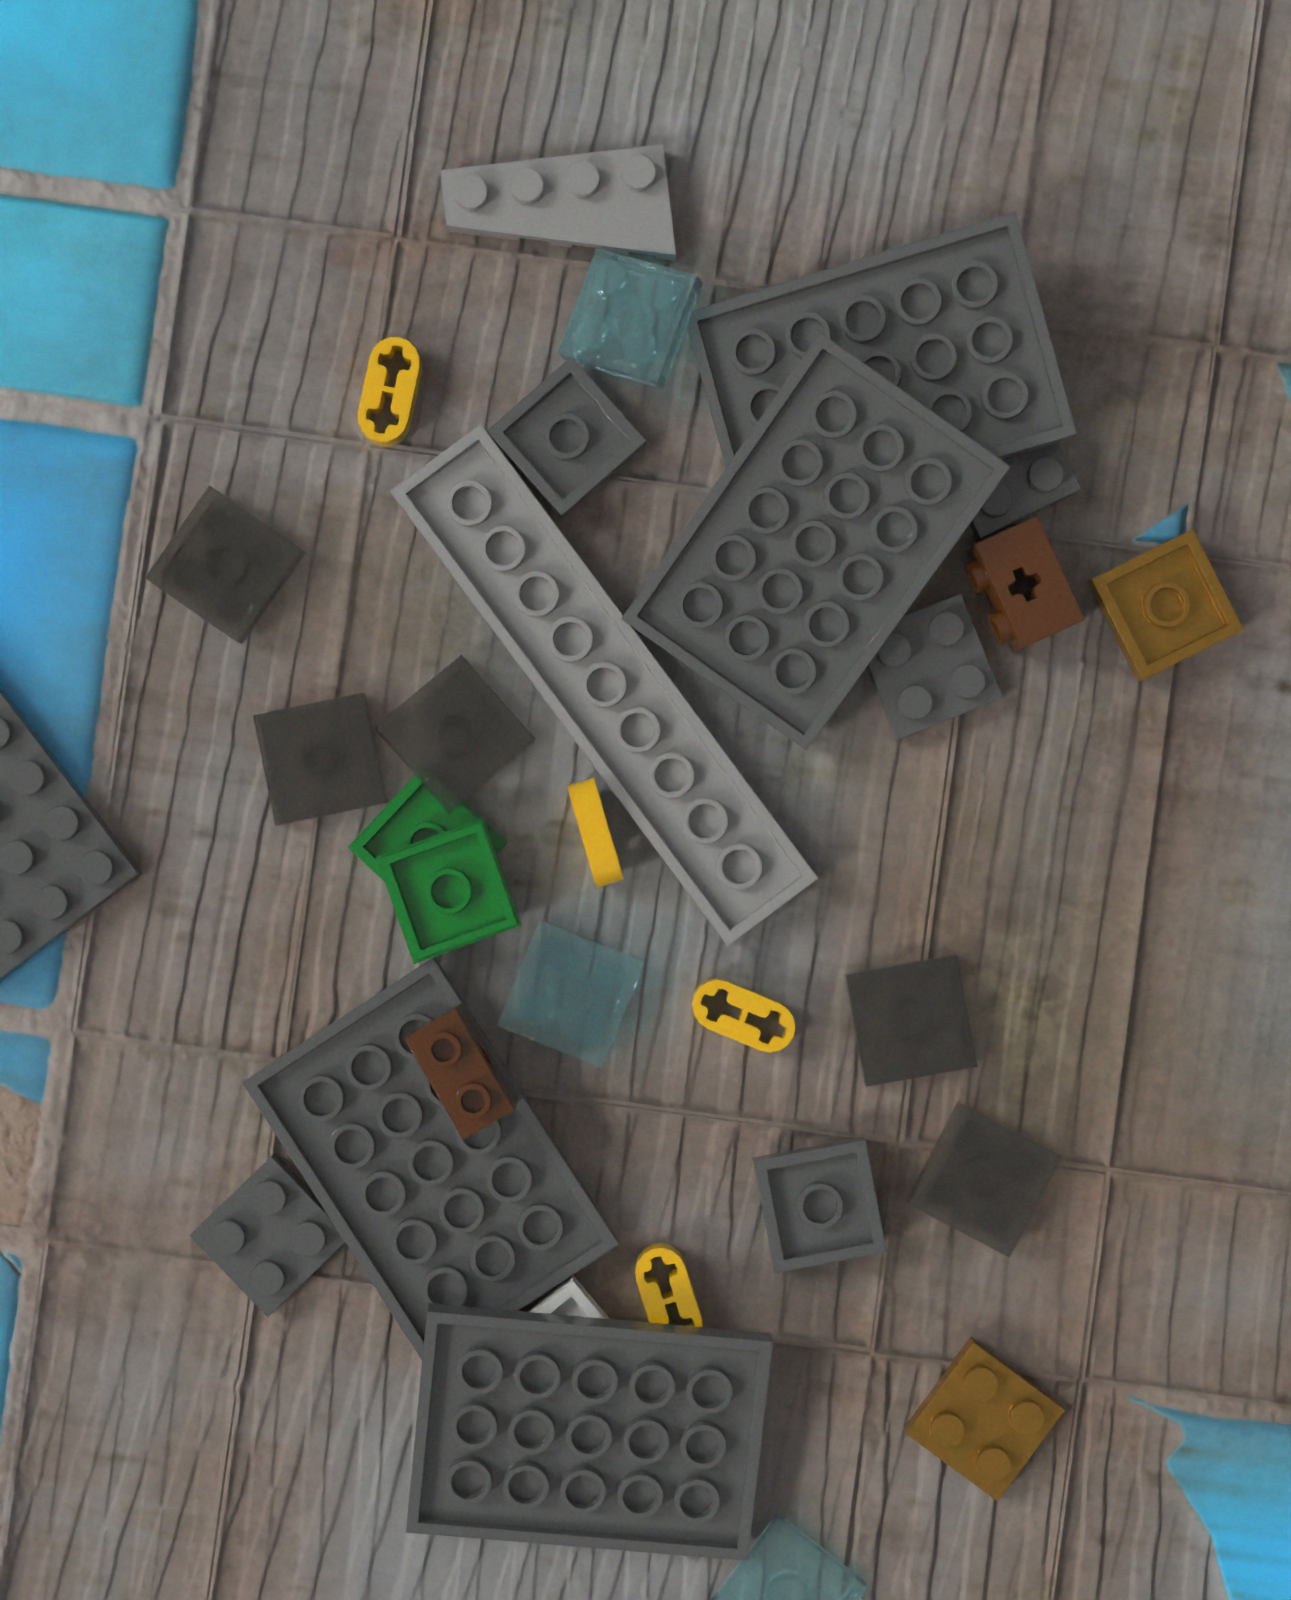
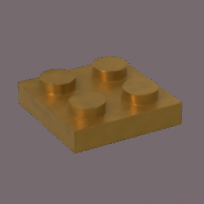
(1165, 605)
(984, 1419)

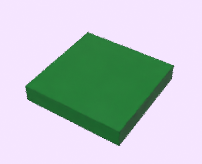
(409, 819)
(449, 890)

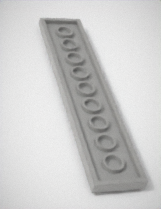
(604, 685)

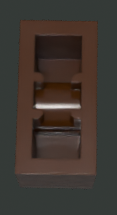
(1021, 555)
(462, 1071)

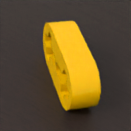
(376, 390)
(595, 832)
(736, 1027)
(679, 1280)

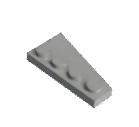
(583, 199)

